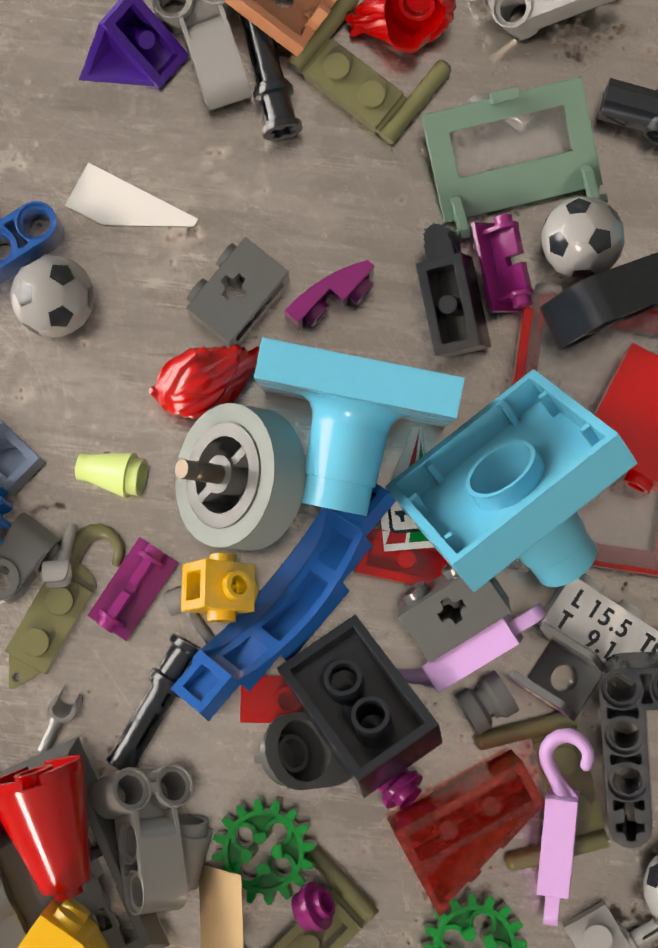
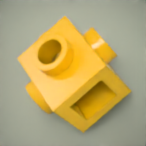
(219, 587)

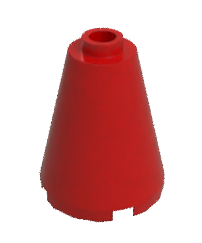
(49, 824)

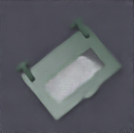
(512, 150)

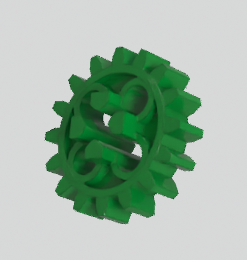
(292, 847)
(461, 918)

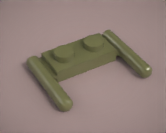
(357, 85)
(590, 829)
(351, 913)

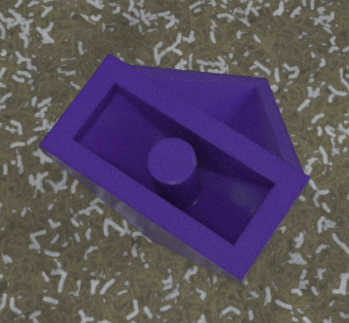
(132, 48)

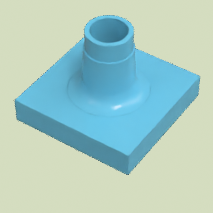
(352, 413)
(514, 485)

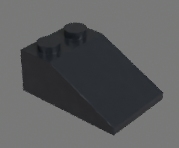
(361, 705)

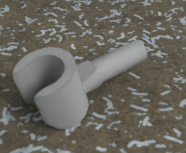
(59, 572)
(173, 602)
(60, 714)

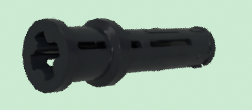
(272, 89)
(154, 704)

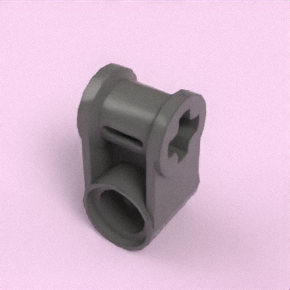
(22, 554)

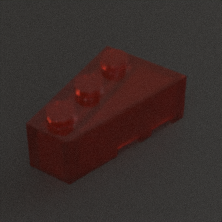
(465, 824)

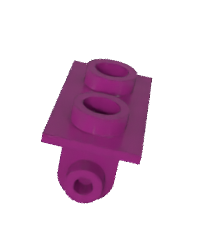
(505, 285)
(132, 589)

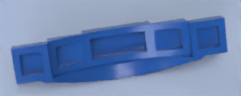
(285, 609)

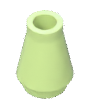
(114, 472)

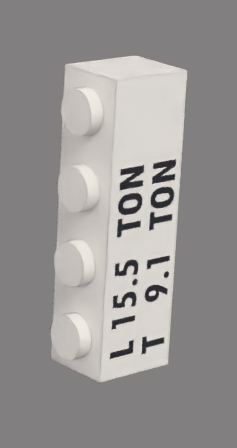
(598, 622)

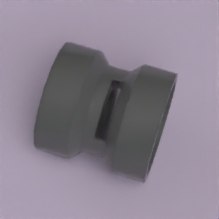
(488, 701)

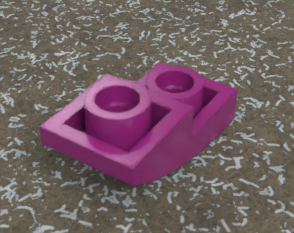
(341, 287)

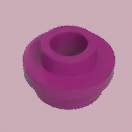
(401, 789)
(313, 907)

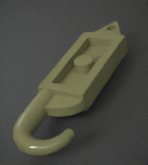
(57, 611)

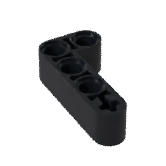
(602, 301)
(628, 749)

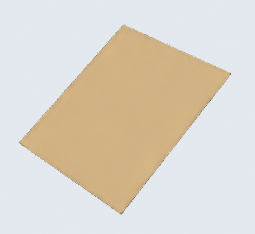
(220, 909)

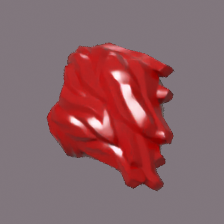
(402, 23)
(204, 379)

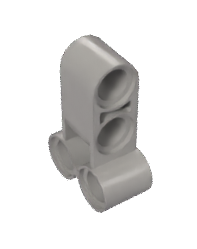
(210, 48)
(148, 834)

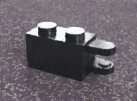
(451, 295)

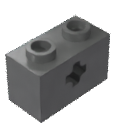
(261, 284)
(442, 627)

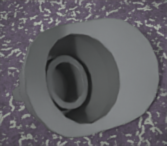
(297, 755)

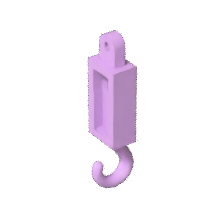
(475, 651)
(559, 822)

